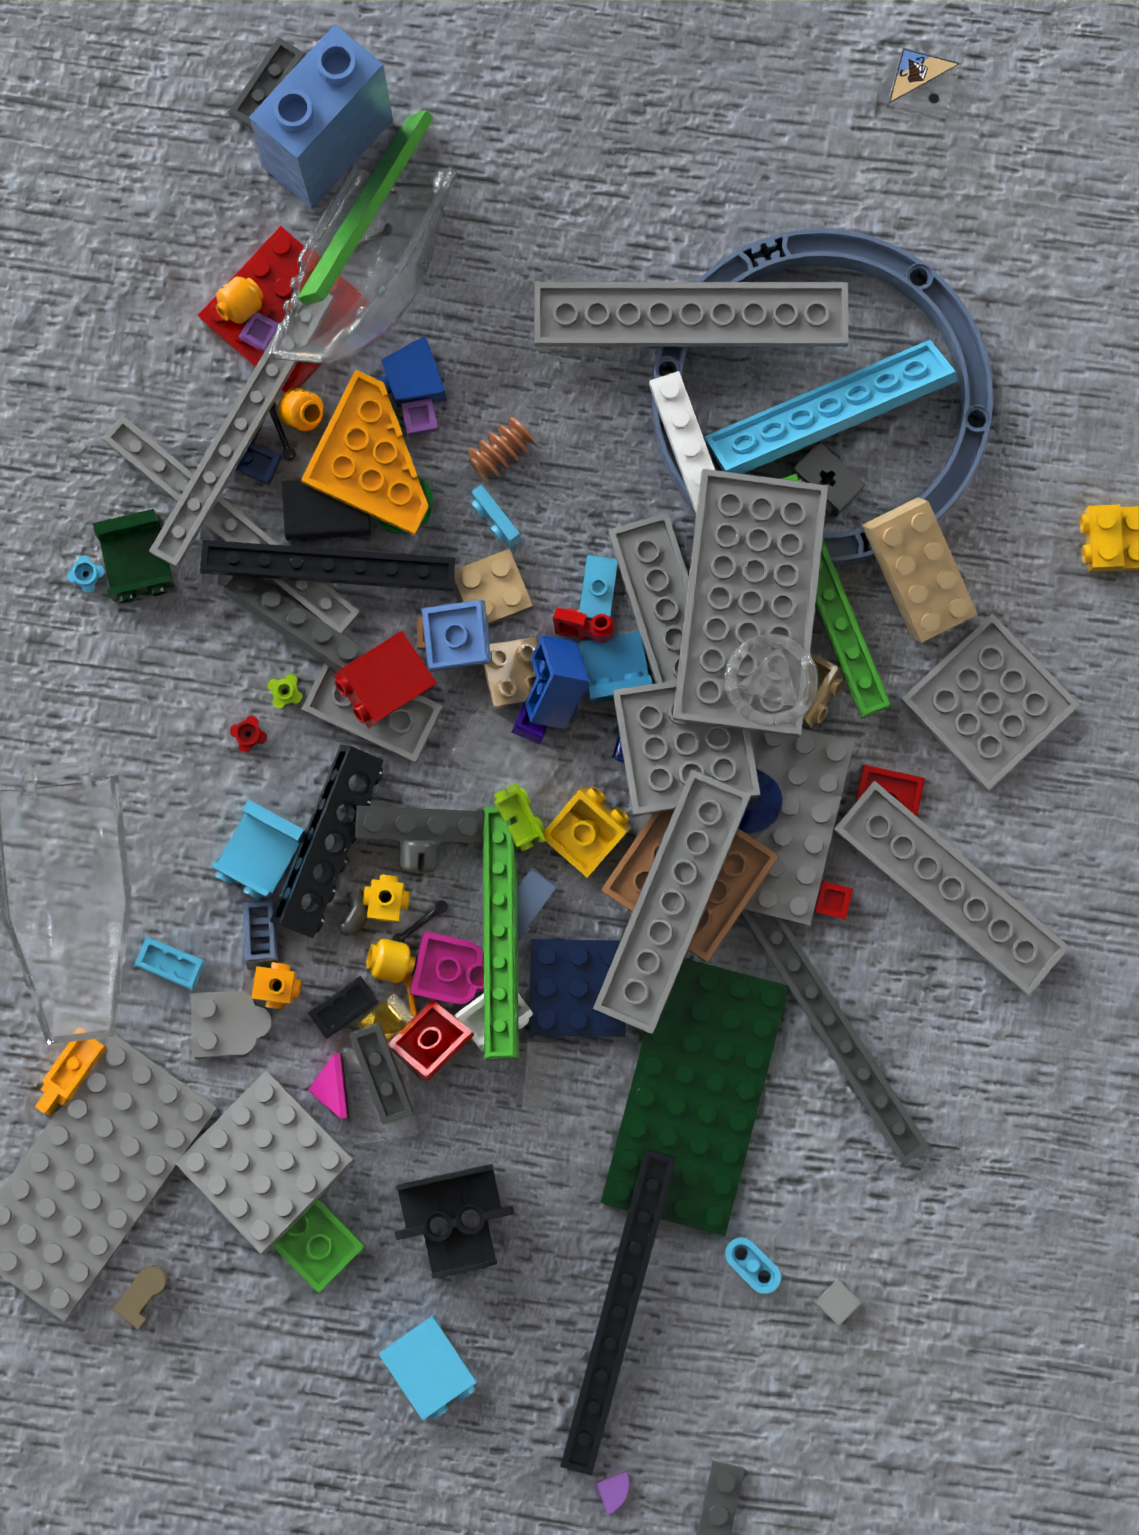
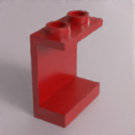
(384, 679)

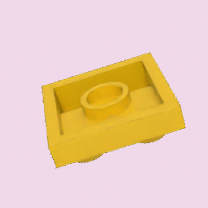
(1110, 538)
(587, 830)

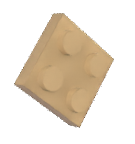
(497, 583)

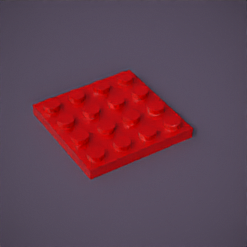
(272, 271)

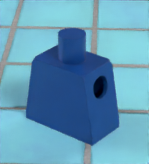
(412, 374)

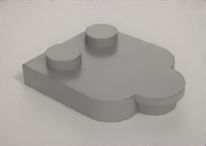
(226, 1023)

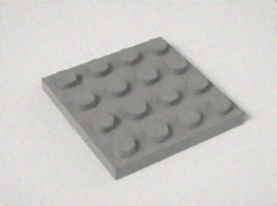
(989, 702)
(664, 751)
(265, 1162)

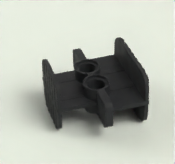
(449, 1197)

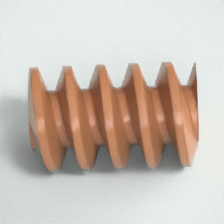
(500, 449)

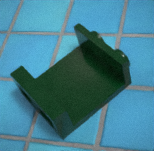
(127, 558)

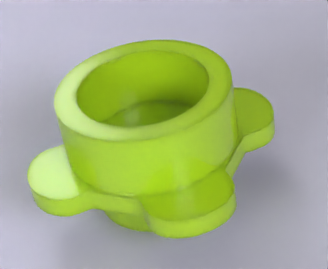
(291, 697)

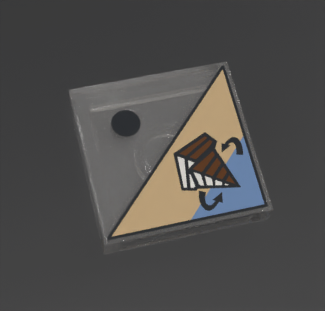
(923, 85)

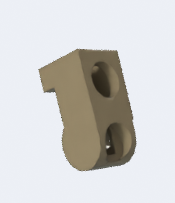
(140, 1293)

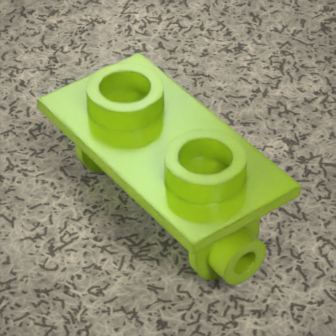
(517, 805)

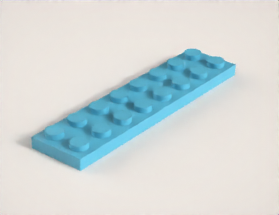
(830, 408)

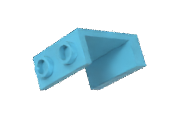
(259, 851)
(428, 1369)

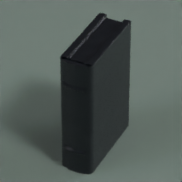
(318, 516)

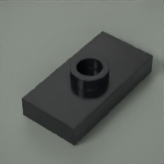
(343, 1007)

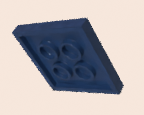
(566, 985)

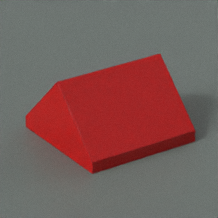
(430, 1040)

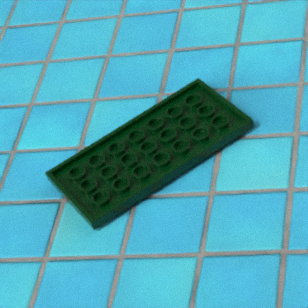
(699, 1092)

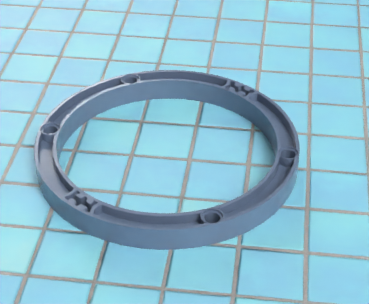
(937, 301)

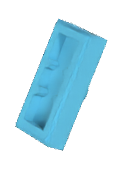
(598, 586)
(169, 963)

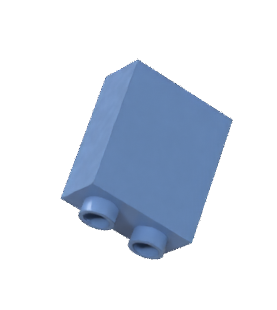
(322, 116)

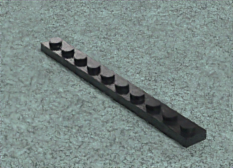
(618, 1312)

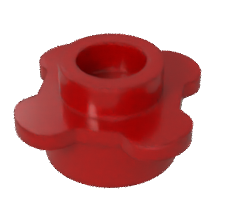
(239, 732)

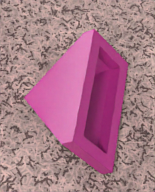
(331, 1087)

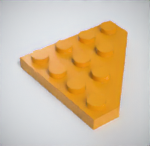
(367, 459)

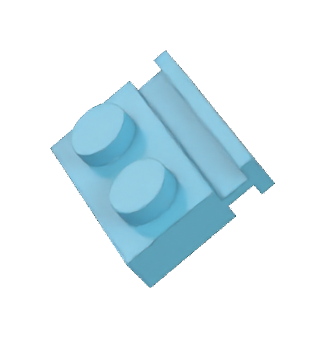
(501, 525)

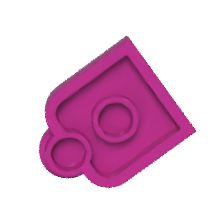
(448, 969)

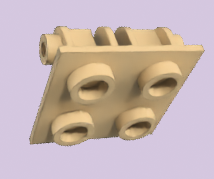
(511, 671)

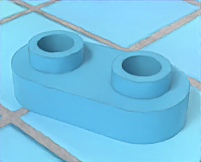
(752, 1265)

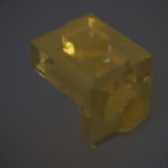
(392, 1015)

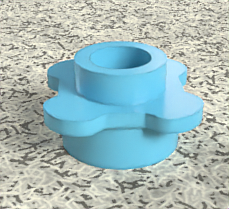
(82, 565)

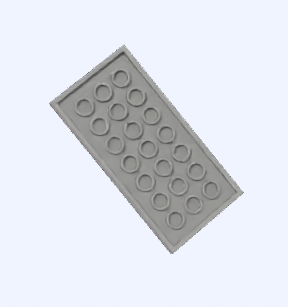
(747, 578)
(94, 1175)

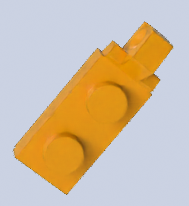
(69, 1074)

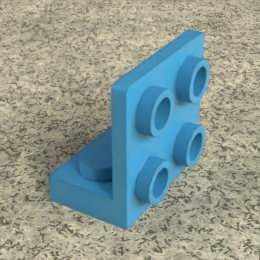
(614, 665)

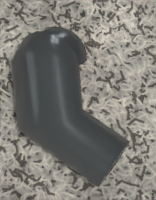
(357, 916)

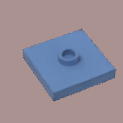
(456, 635)

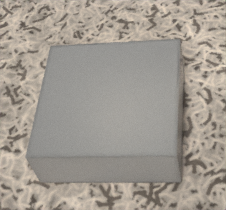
(838, 1302)

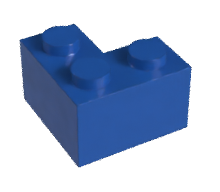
(558, 682)

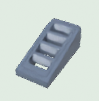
(260, 960)

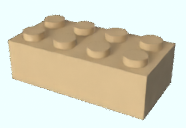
(919, 569)

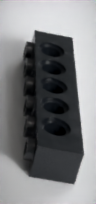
(312, 850)

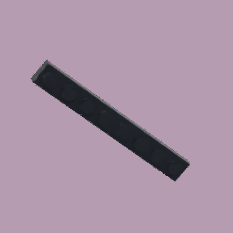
(327, 565)

